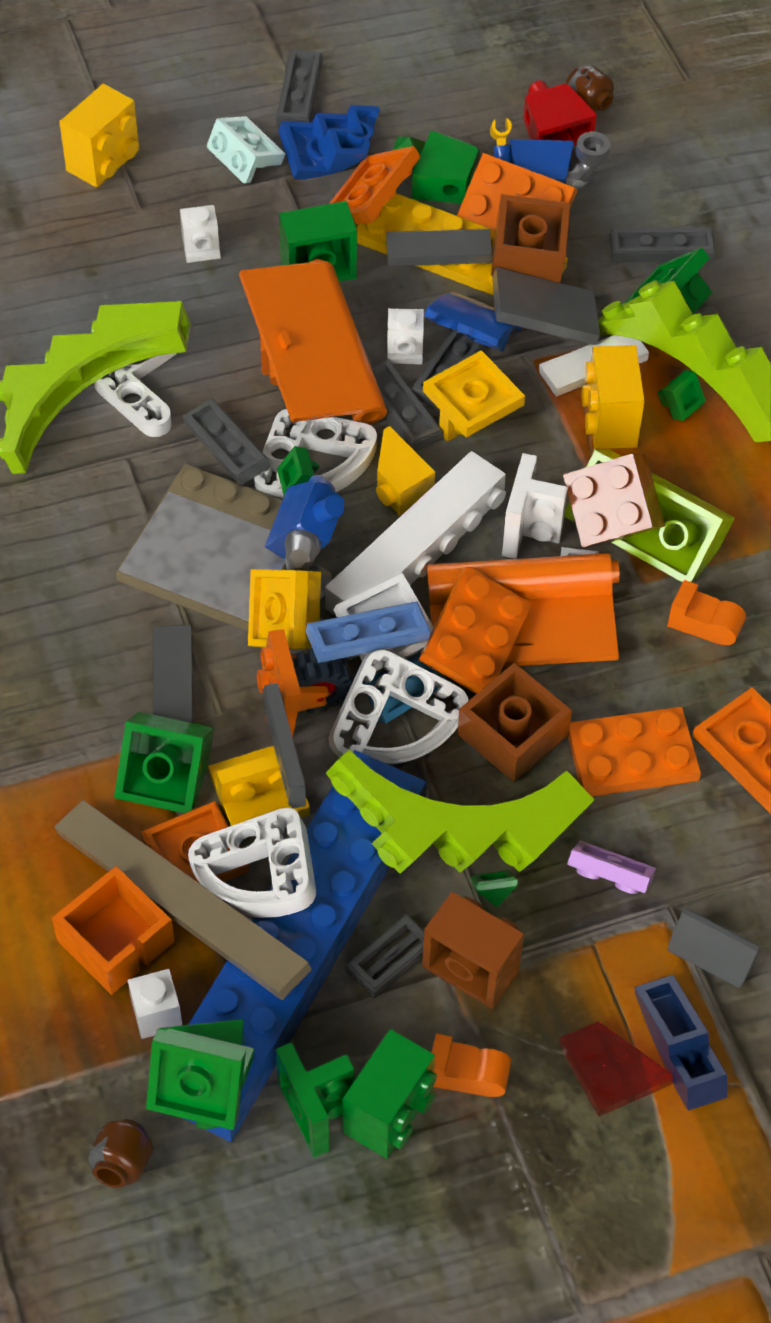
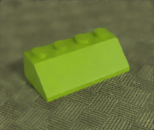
(690, 532)

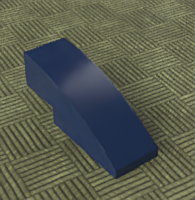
(682, 1042)

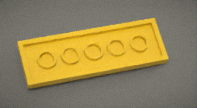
(406, 214)

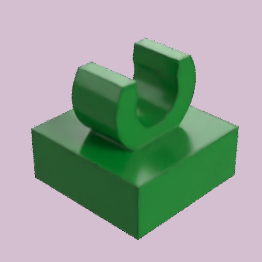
(682, 395)
(296, 468)

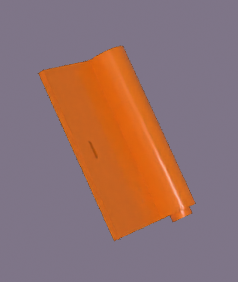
(313, 342)
(569, 608)

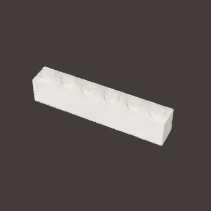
(424, 530)

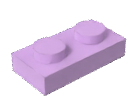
(598, 862)

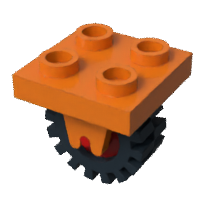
(301, 678)

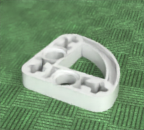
(304, 435)
(394, 685)
(268, 843)

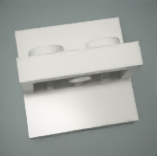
(533, 509)
(386, 594)

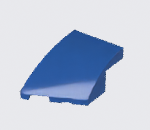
(328, 142)
(470, 318)

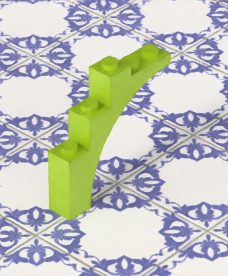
(702, 344)
(75, 361)
(460, 833)

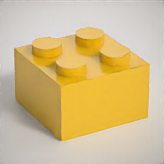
(99, 135)
(613, 397)

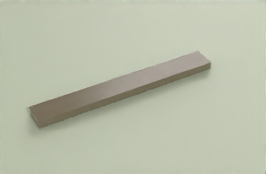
(185, 900)

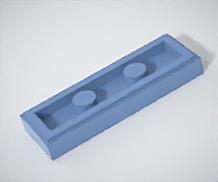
(368, 631)

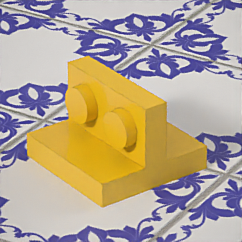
(472, 396)
(283, 602)
(251, 786)

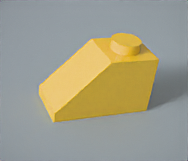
(401, 473)

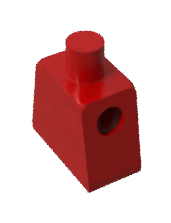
(556, 113)

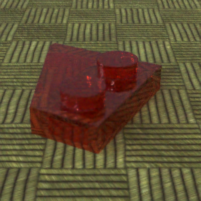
(611, 1068)

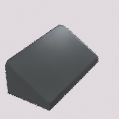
(713, 948)

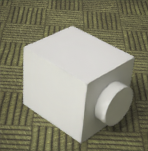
(154, 1002)

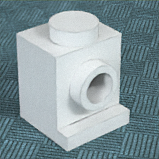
(200, 233)
(405, 336)

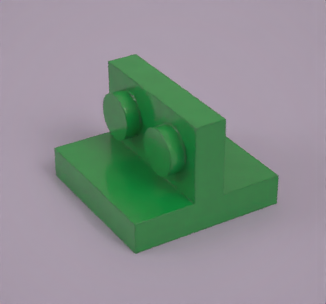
(685, 274)
(197, 1077)
(313, 1094)

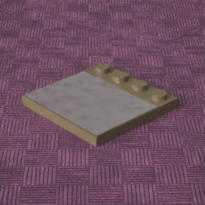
(204, 546)

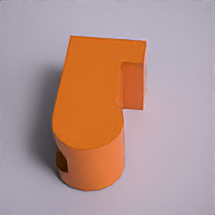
(705, 615)
(469, 1068)

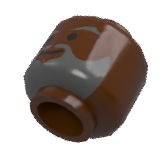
(592, 87)
(120, 1153)

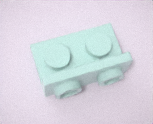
(243, 147)

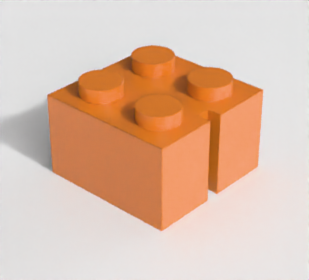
(113, 929)

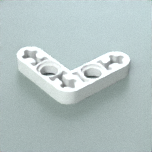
(128, 383)

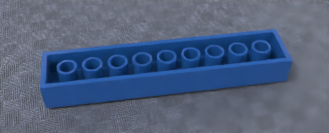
(345, 881)

